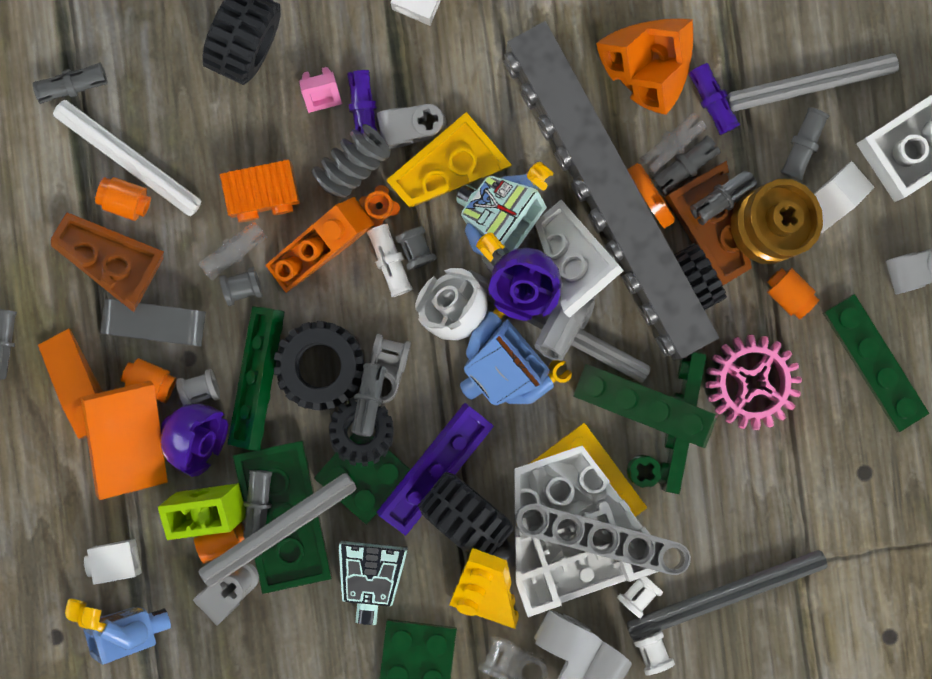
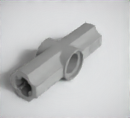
(561, 330)

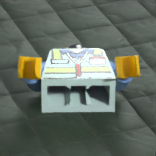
(503, 210)

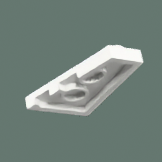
(579, 256)

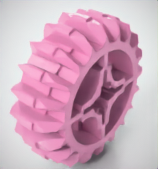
(762, 368)

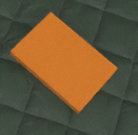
(124, 440)

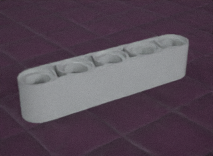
(619, 542)

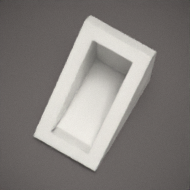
(842, 194)

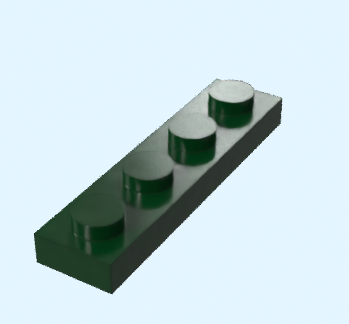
(876, 363)
(256, 378)
(645, 406)
(672, 472)

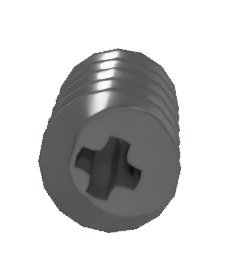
(353, 163)

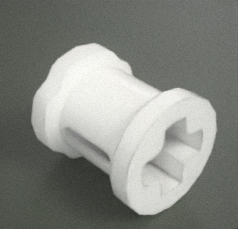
(640, 595)
(654, 653)

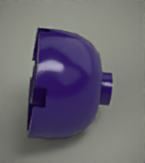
(525, 284)
(192, 436)

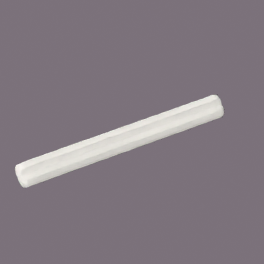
(127, 157)

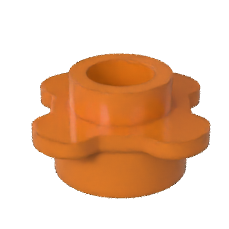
(380, 195)

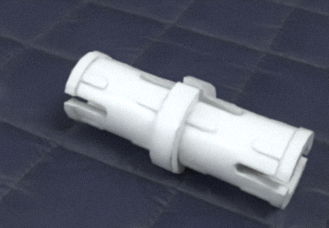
(389, 260)

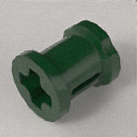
(654, 469)

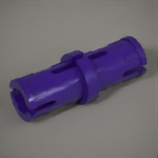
(361, 99)
(713, 99)

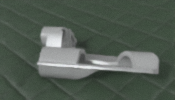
(584, 651)

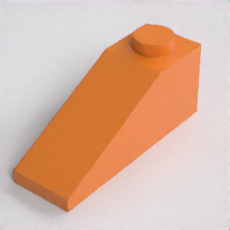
(69, 376)

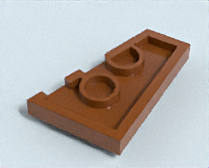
(715, 235)
(109, 258)

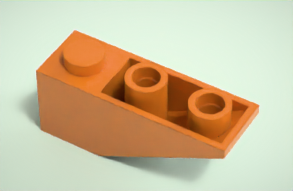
(320, 243)

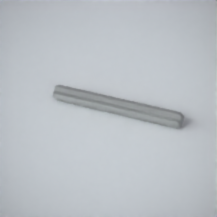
(813, 82)
(277, 530)

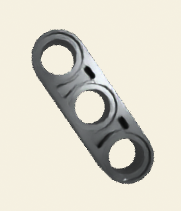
(153, 323)

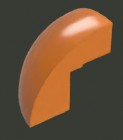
(650, 60)

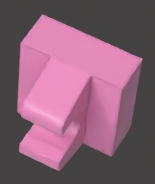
(320, 91)

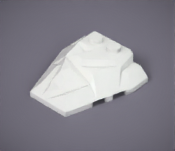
(556, 573)

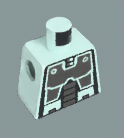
(370, 576)

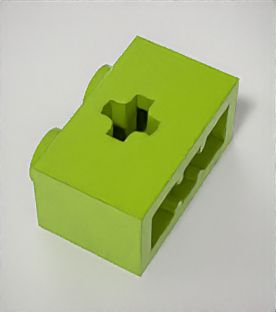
(202, 511)

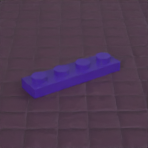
(444, 455)

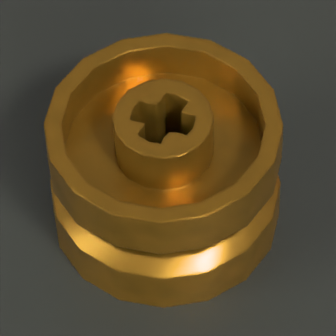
(776, 221)

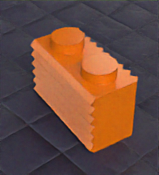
(260, 190)

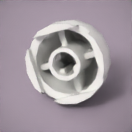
(452, 304)

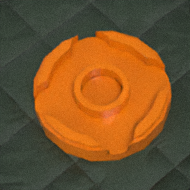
(651, 195)

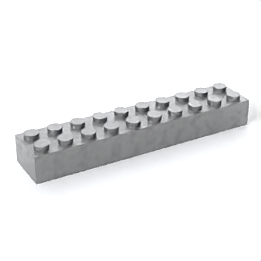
(609, 191)

